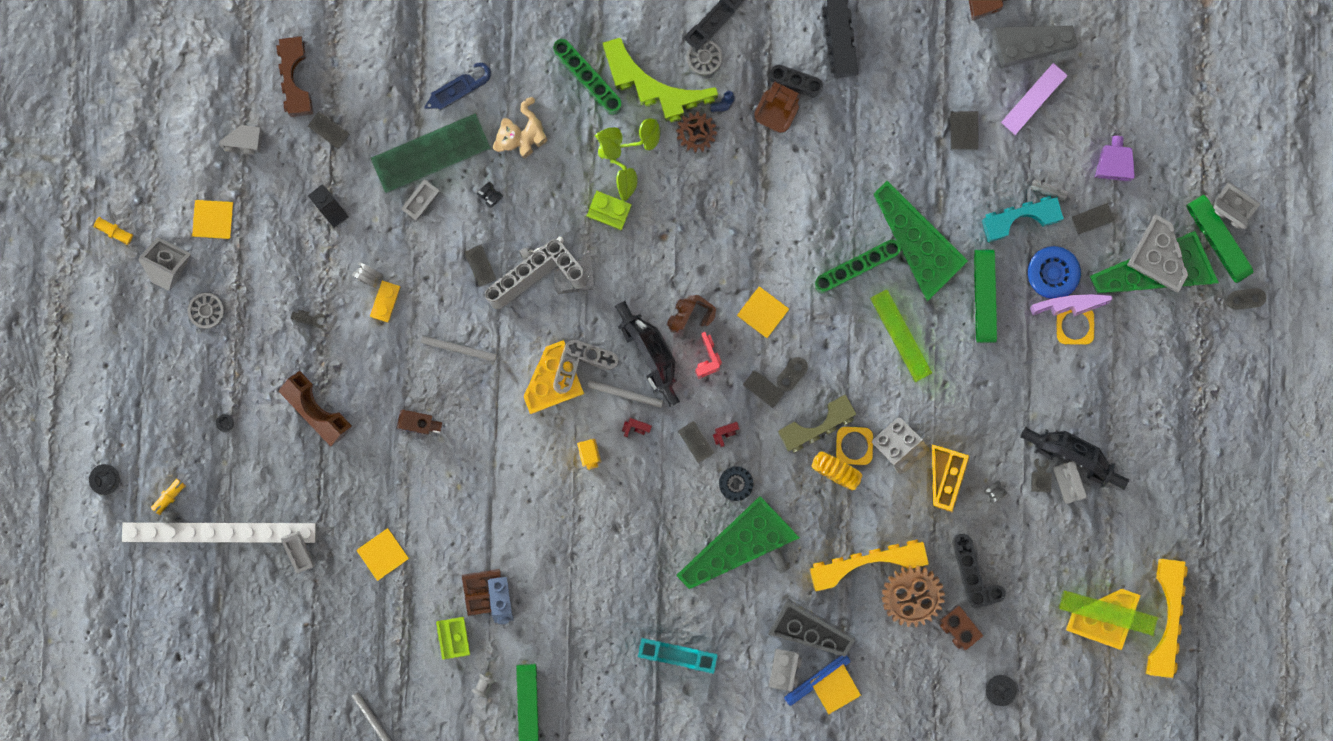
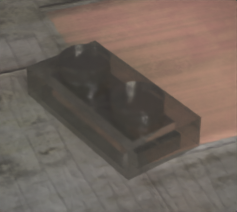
(328, 130)
(1092, 219)
(480, 266)
(763, 389)
(695, 442)

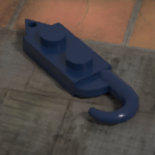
(457, 89)

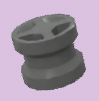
(995, 492)

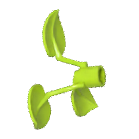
(610, 148)

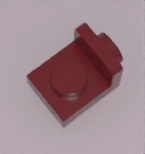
(639, 426)
(727, 430)

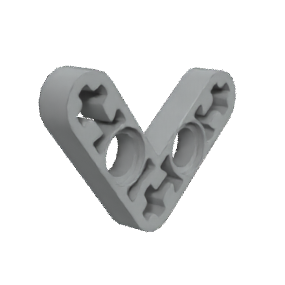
(574, 359)

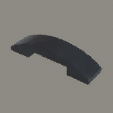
(712, 23)

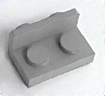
(1069, 482)
(784, 670)

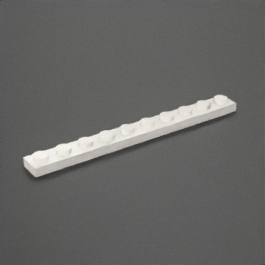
(216, 532)

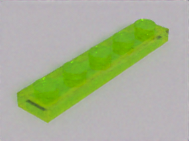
(900, 335)
(1108, 613)

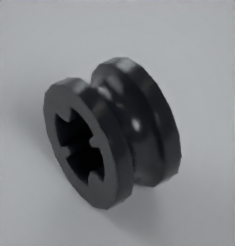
(219, 426)

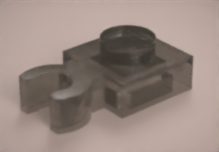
(1041, 480)

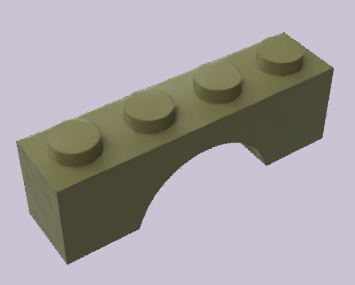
(838, 412)

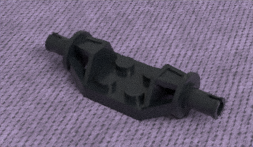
(653, 349)
(1077, 450)

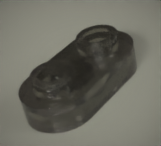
(1245, 299)
(791, 374)

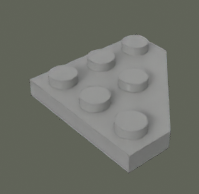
(1160, 255)

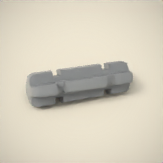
(1049, 190)

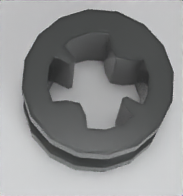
(170, 517)

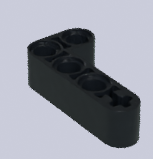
(970, 590)

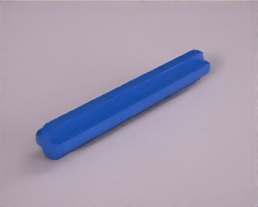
(807, 687)

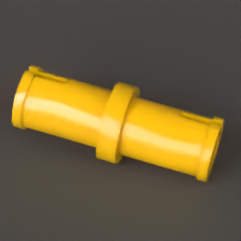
(113, 231)
(168, 496)

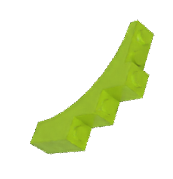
(649, 90)

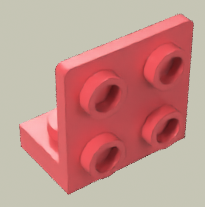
(706, 368)

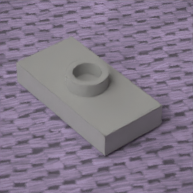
(297, 552)

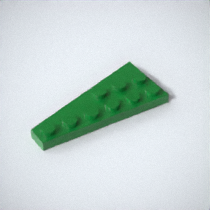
(923, 246)
(1124, 278)
(745, 539)

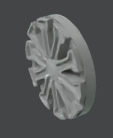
(704, 58)
(205, 310)

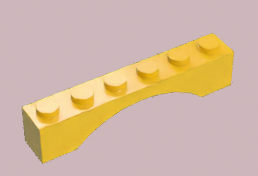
(829, 575)
(1162, 659)

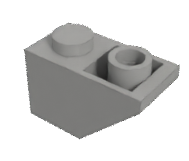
(244, 139)

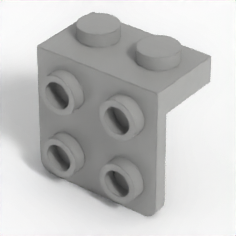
(1235, 205)
(900, 445)

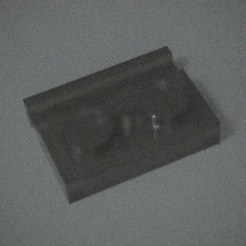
(964, 130)

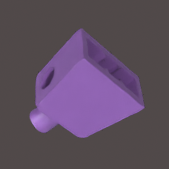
(1116, 161)

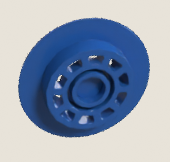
(1054, 272)

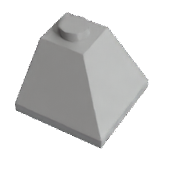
(164, 263)

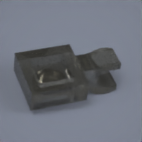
(303, 317)

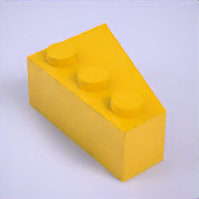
(948, 476)

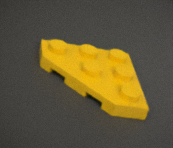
(540, 390)
(1102, 631)

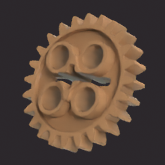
(907, 580)

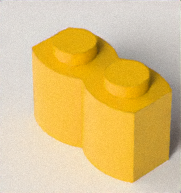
(589, 453)

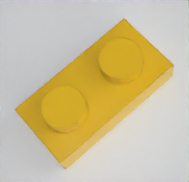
(385, 301)

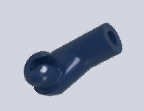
(725, 104)

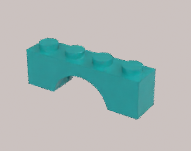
(1045, 212)
(677, 655)

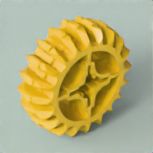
(837, 470)

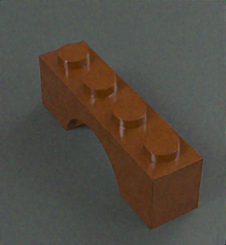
(292, 53)
(299, 394)

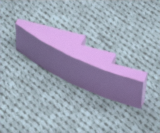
(1034, 98)
(1077, 303)

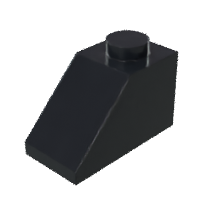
(328, 206)

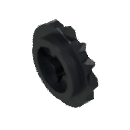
(95, 481)
(1008, 695)

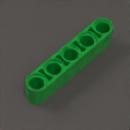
(578, 72)
(1220, 239)
(864, 259)
(985, 296)
(527, 702)

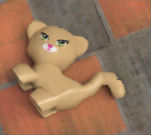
(510, 135)

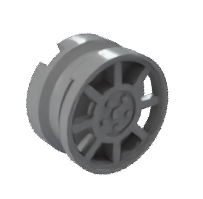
(367, 275)

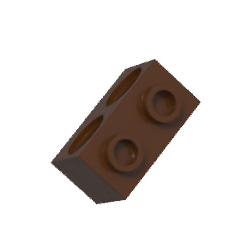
(964, 624)

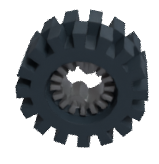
(744, 489)

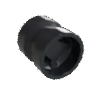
(489, 194)

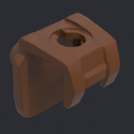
(777, 108)
(685, 308)

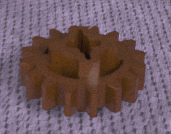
(685, 126)

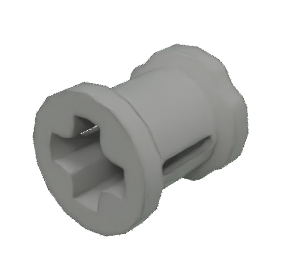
(483, 686)

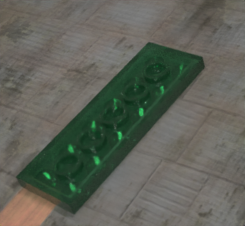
(430, 153)

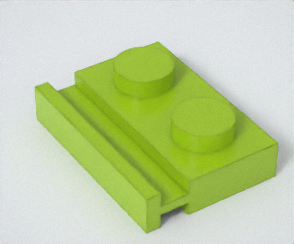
(609, 210)
(453, 638)

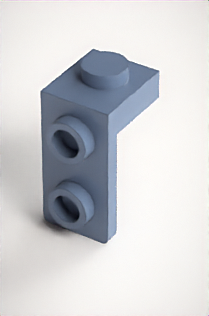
(500, 600)

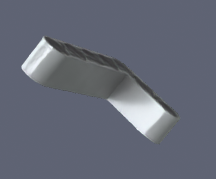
(536, 272)

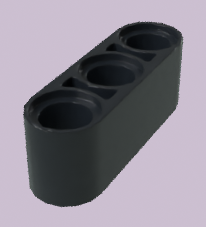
(806, 80)

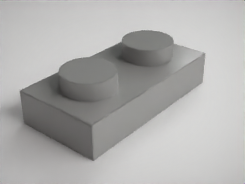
(420, 200)

